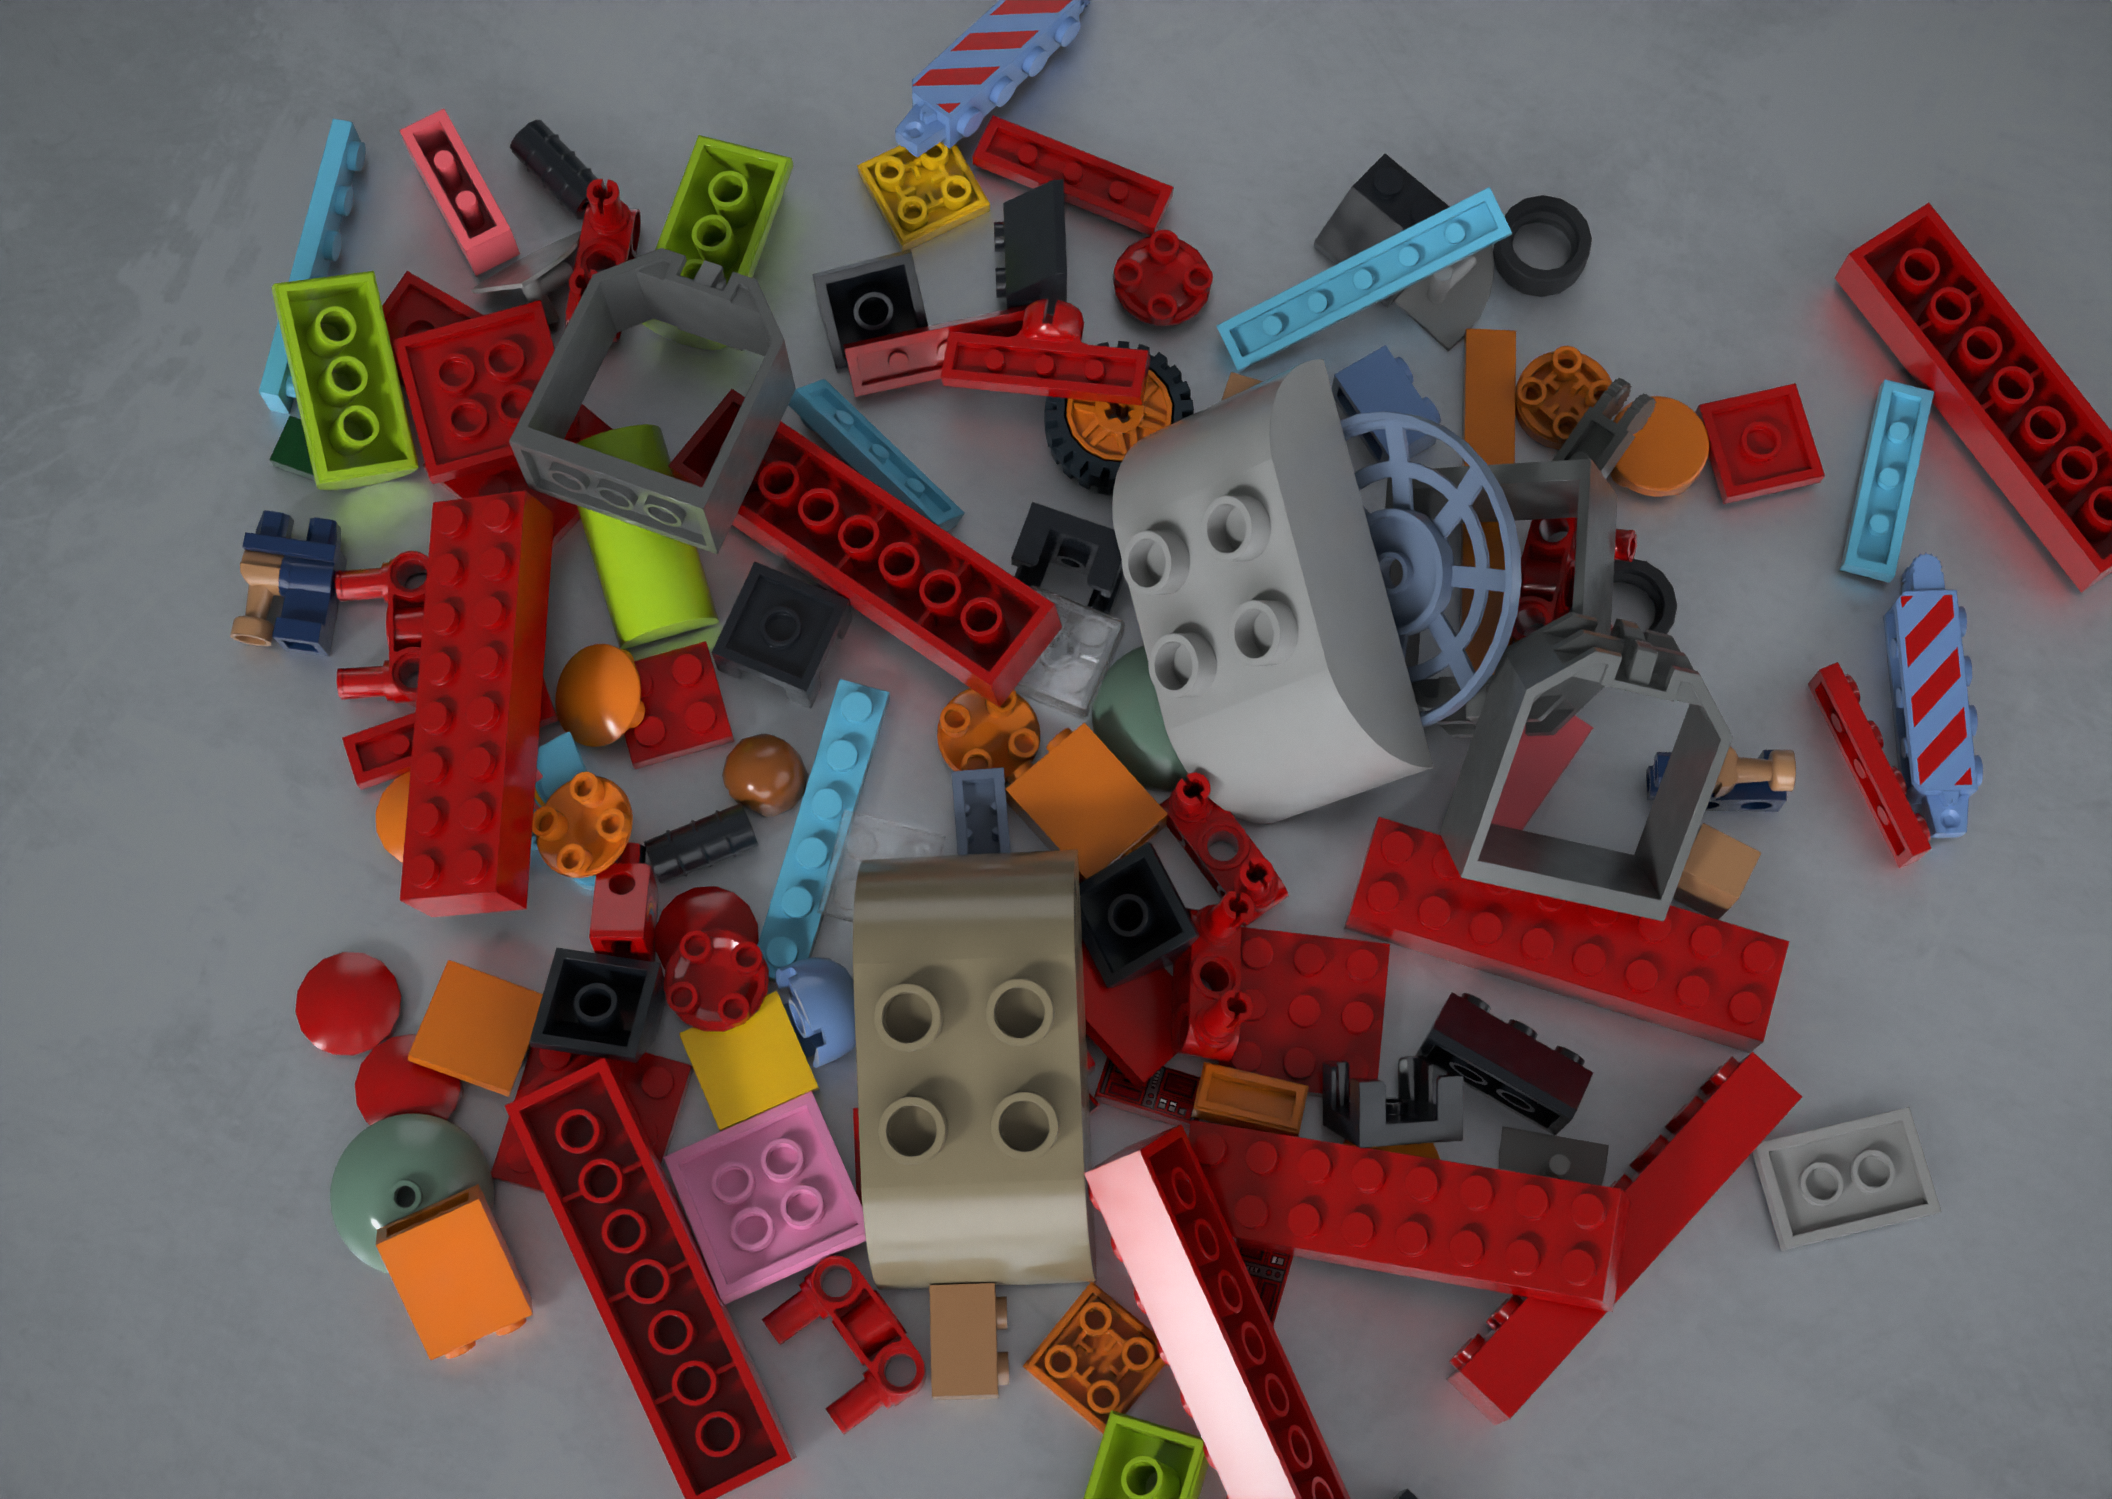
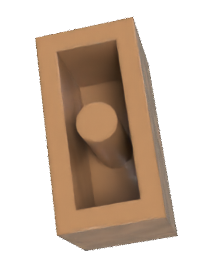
(1715, 872)
(965, 1341)

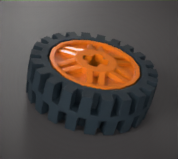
(1093, 444)

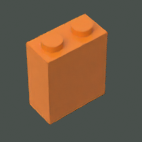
(1084, 801)
(455, 1273)

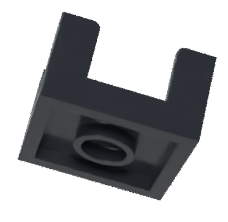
(1074, 544)
(782, 632)
(1391, 1121)

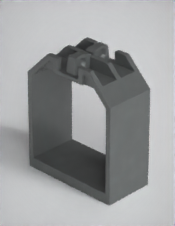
(625, 491)
(1533, 493)
(1568, 869)

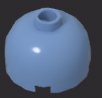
(820, 1007)

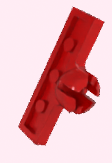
(1047, 360)

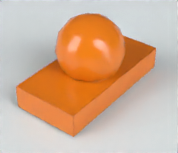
(1249, 1100)

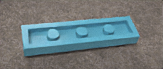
(871, 453)
(1887, 481)

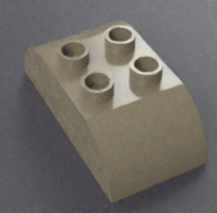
(973, 1070)

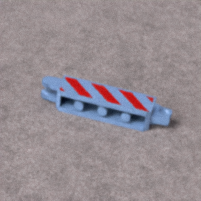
(985, 69)
(1931, 698)

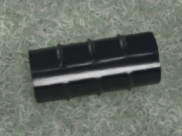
(554, 166)
(701, 843)

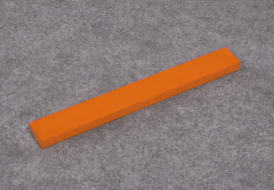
(1490, 431)

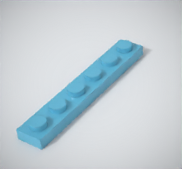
(318, 244)
(1364, 279)
(832, 787)

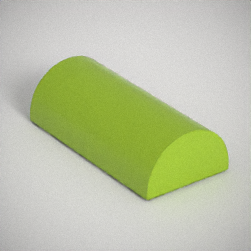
(722, 215)
(345, 380)
(647, 579)
(1146, 1462)

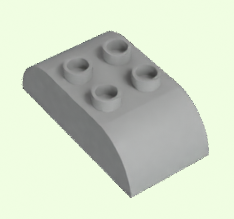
(1266, 602)

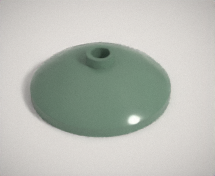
(1132, 725)
(398, 1152)

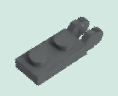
(1600, 437)

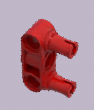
(606, 239)
(1550, 571)
(403, 627)
(1199, 824)
(1206, 1019)
(868, 1330)

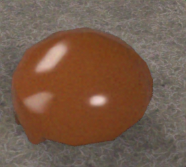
(765, 774)

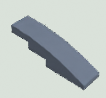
(980, 811)

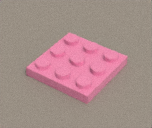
(767, 1197)

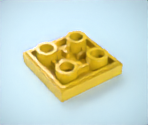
(923, 193)
(750, 1065)

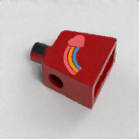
(625, 907)

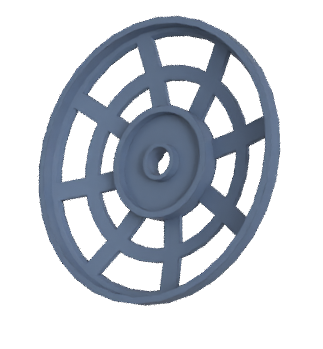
(1428, 557)

